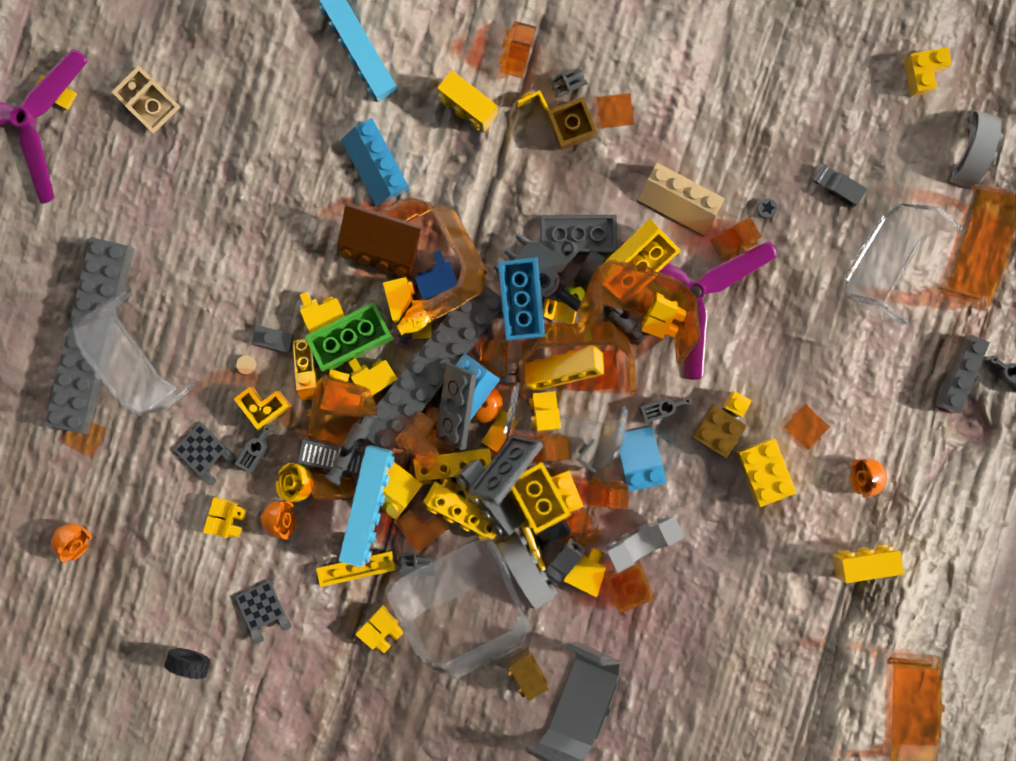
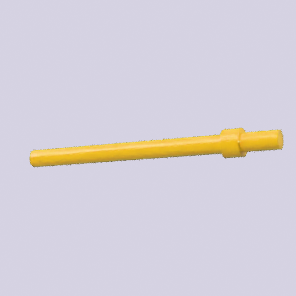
(527, 532)

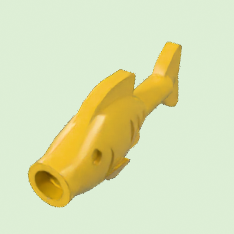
(414, 320)

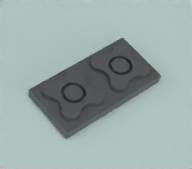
(587, 231)
(456, 406)
(505, 469)

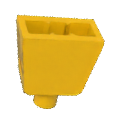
(588, 573)

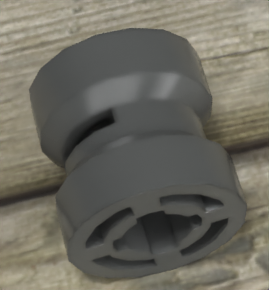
(511, 369)

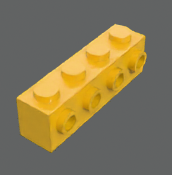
(564, 368)
(450, 464)
(458, 509)

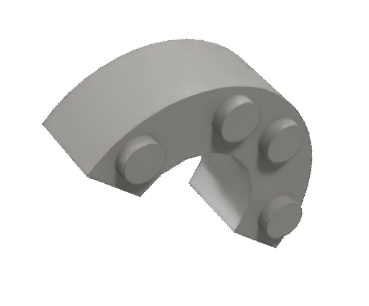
(980, 150)
(643, 541)
(525, 570)

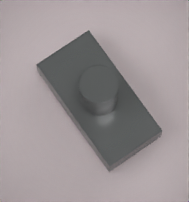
(272, 338)

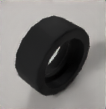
(588, 268)

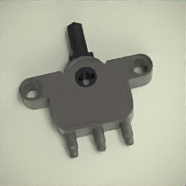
(550, 265)

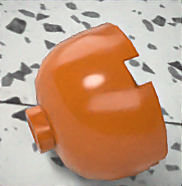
(490, 408)
(868, 477)
(279, 519)
(70, 542)

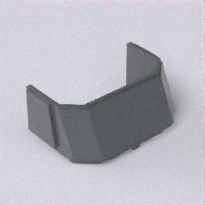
(581, 706)

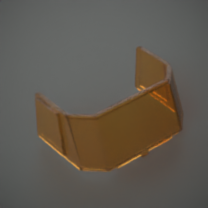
(983, 248)
(473, 268)
(633, 290)
(568, 335)
(332, 414)
(916, 707)

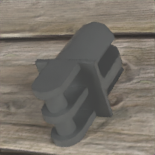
(567, 80)
(412, 562)

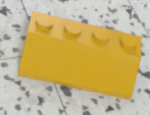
(647, 248)

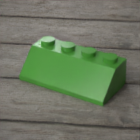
(349, 337)

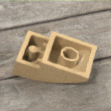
(146, 99)

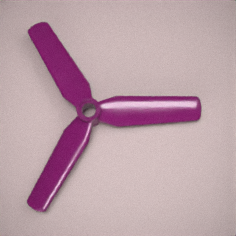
(35, 104)
(716, 281)

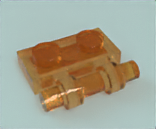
(578, 522)

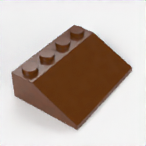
(378, 240)

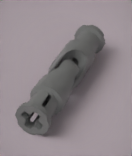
(626, 323)
(352, 443)

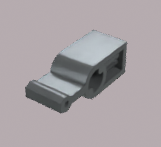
(840, 185)
(1002, 370)
(657, 405)
(249, 457)
(564, 562)

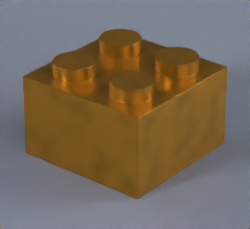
(571, 124)
(718, 431)
(528, 675)

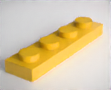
(344, 572)

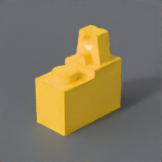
(319, 315)
(375, 379)

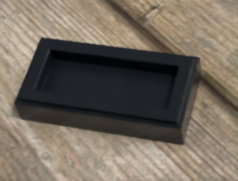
(551, 534)

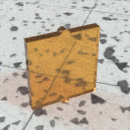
(615, 110)
(494, 356)
(806, 426)
(87, 442)

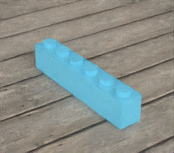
(360, 48)
(366, 505)

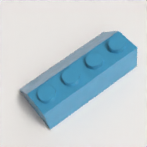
(374, 162)
(521, 299)

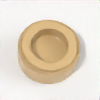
(246, 364)

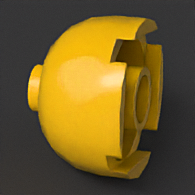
(293, 483)

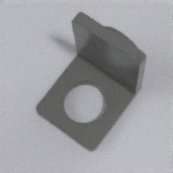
(582, 451)

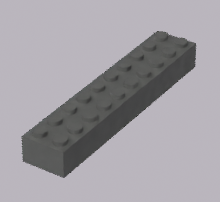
(426, 371)
(75, 387)

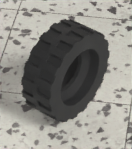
(187, 663)

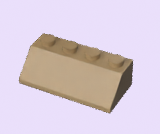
(680, 199)

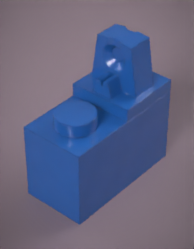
(438, 281)

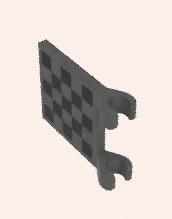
(202, 450)
(260, 608)

